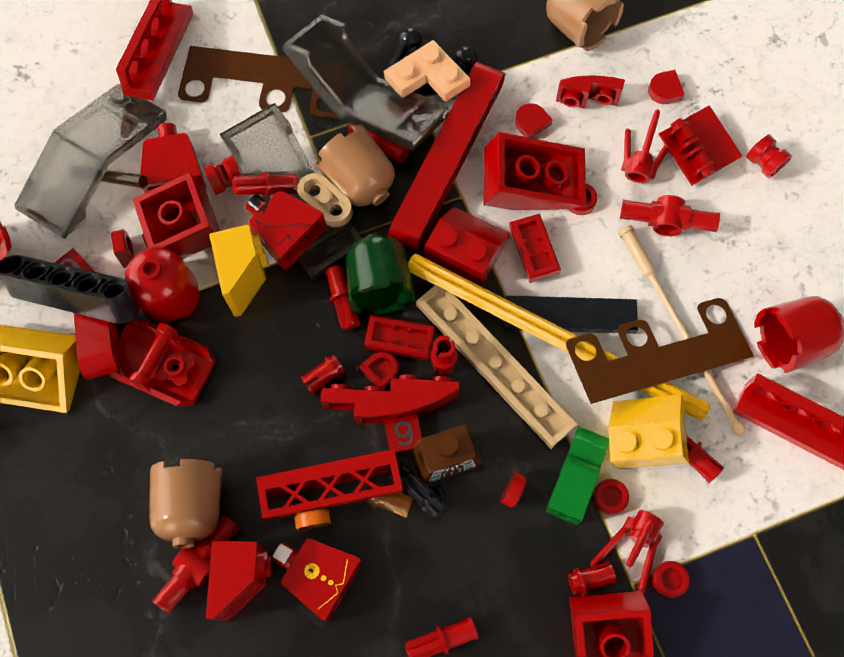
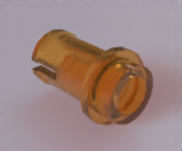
(395, 503)

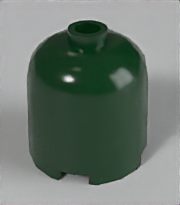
(378, 275)

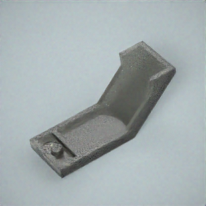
(355, 90)
(269, 145)
(80, 155)

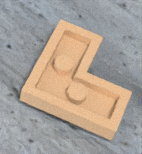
(429, 66)

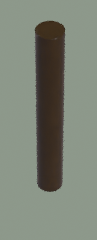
(126, 179)

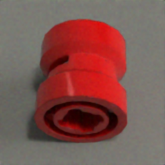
(768, 156)
(221, 175)

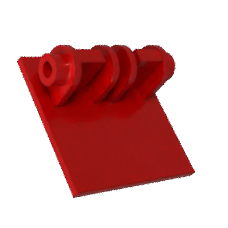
(700, 145)

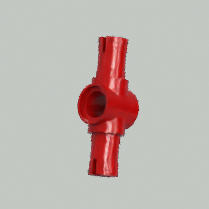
(670, 215)
(193, 566)

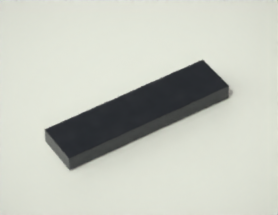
(580, 314)

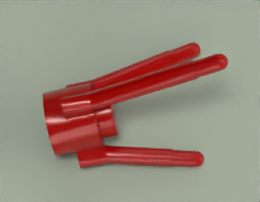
(640, 166)
(644, 531)

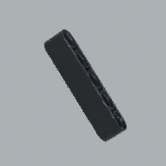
(69, 289)

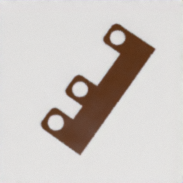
(271, 70)
(655, 365)

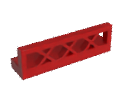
(153, 48)
(793, 418)
(327, 476)

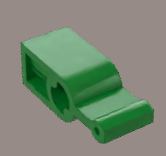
(578, 476)

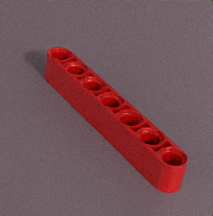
(446, 157)

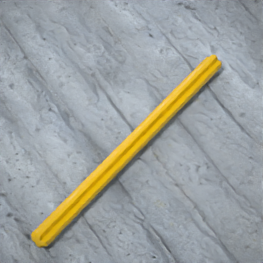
(535, 325)

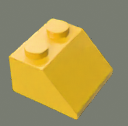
(239, 265)
(648, 432)

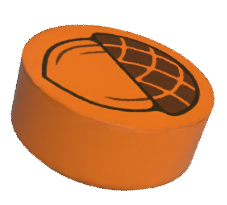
(312, 519)

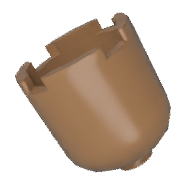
(584, 20)
(357, 167)
(184, 501)

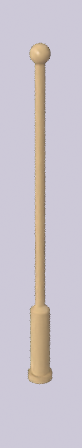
(648, 270)

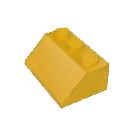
(37, 368)

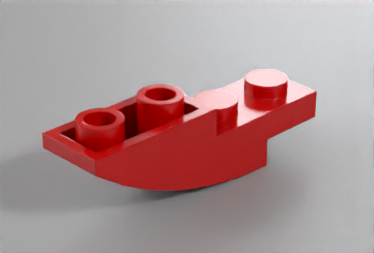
(405, 398)

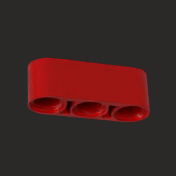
(96, 346)

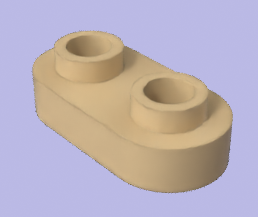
(327, 200)

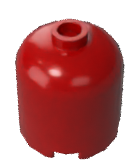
(162, 285)
(799, 332)

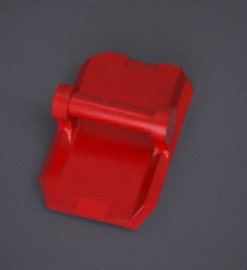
(142, 354)

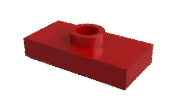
(534, 248)
(399, 337)

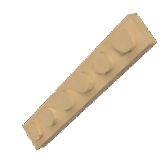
(497, 366)

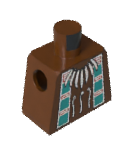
(445, 454)

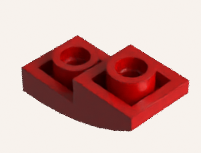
(576, 90)

